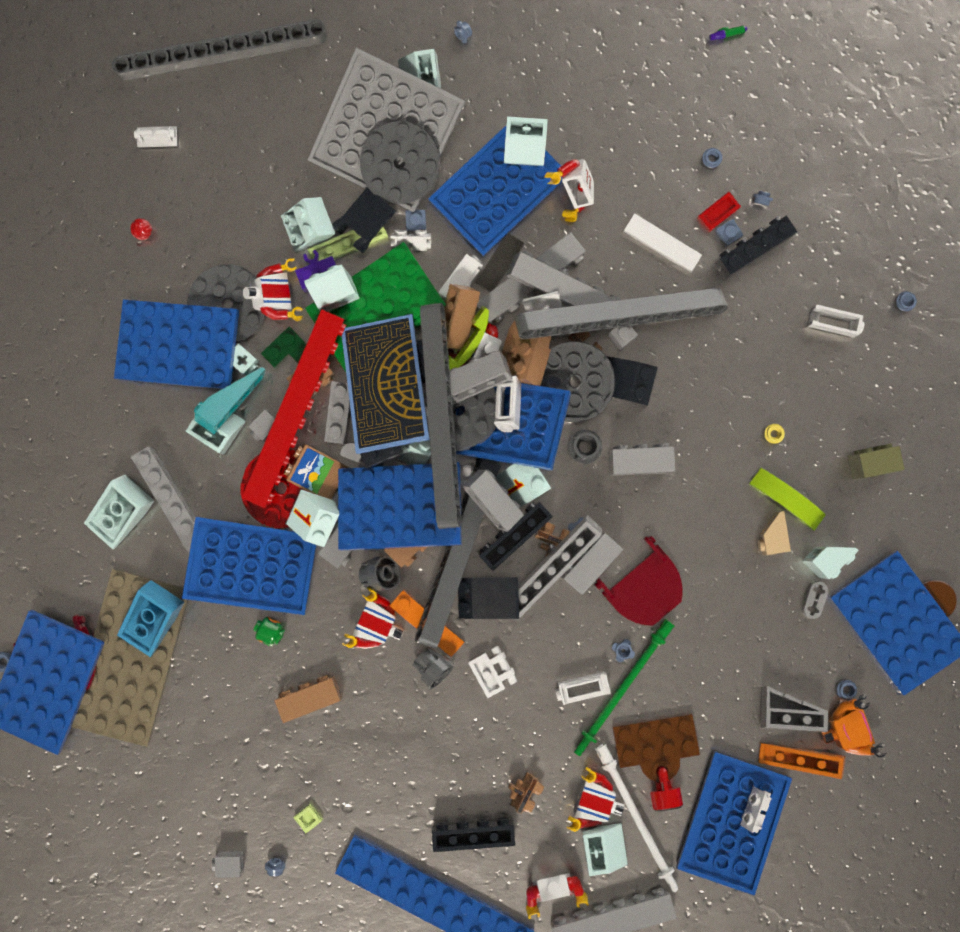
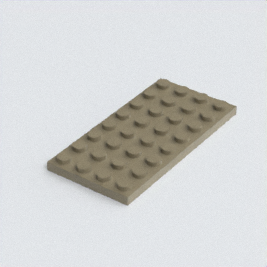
(127, 681)

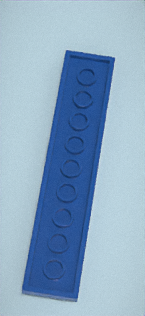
(420, 892)

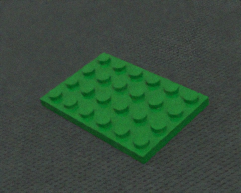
(386, 290)

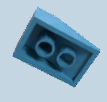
(150, 617)

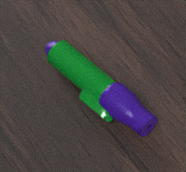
(726, 32)

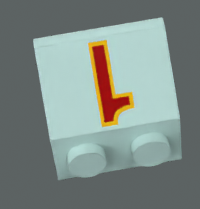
(523, 483)
(313, 517)

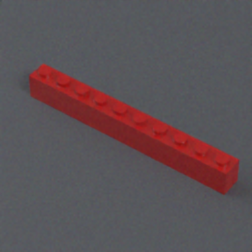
(293, 407)

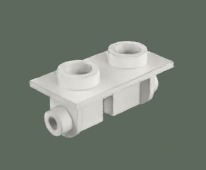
(156, 136)
(418, 239)
(752, 818)

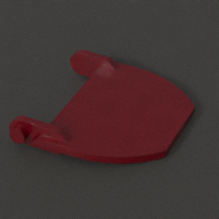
(647, 590)

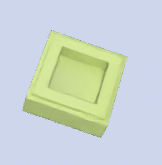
(308, 818)

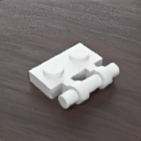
(487, 675)

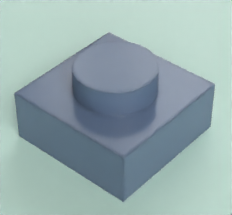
(415, 220)
(729, 233)

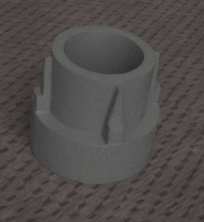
(584, 436)
(380, 573)
(432, 667)

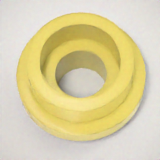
(780, 433)

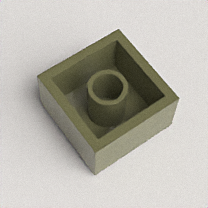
(871, 463)

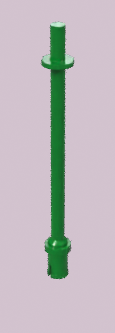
(658, 638)

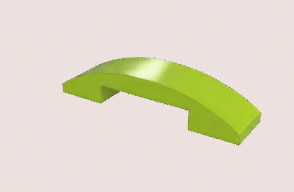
(480, 321)
(788, 498)

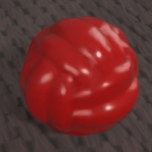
(141, 229)

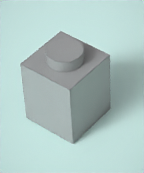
(622, 336)
(262, 425)
(228, 864)

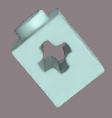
(252, 364)

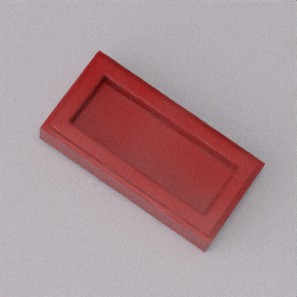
(719, 211)

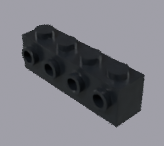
(756, 247)
(510, 541)
(473, 835)

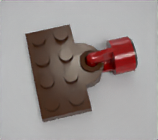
(658, 750)

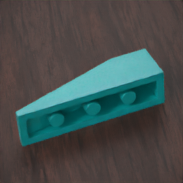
(221, 405)

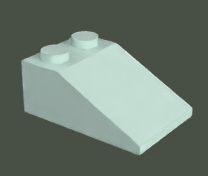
(118, 510)

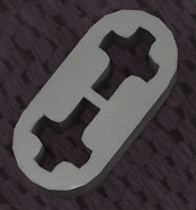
(819, 601)

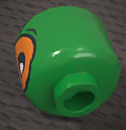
(269, 631)

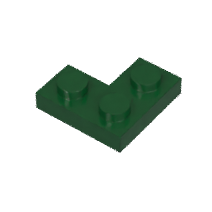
(284, 345)

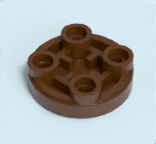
(943, 595)

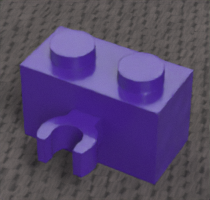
(314, 267)

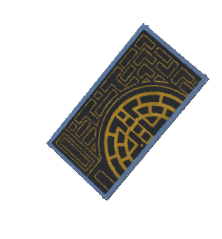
(385, 384)

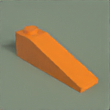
(412, 611)
(803, 760)

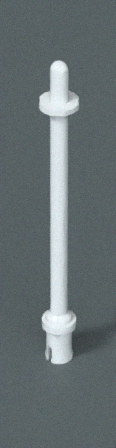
(609, 765)

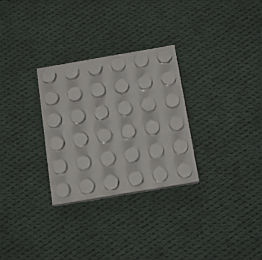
(373, 96)

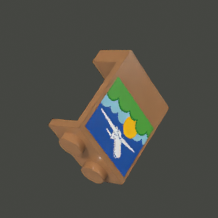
(314, 471)

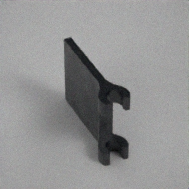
(365, 217)

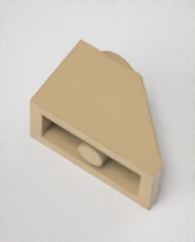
(774, 536)

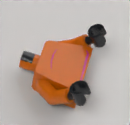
(852, 729)

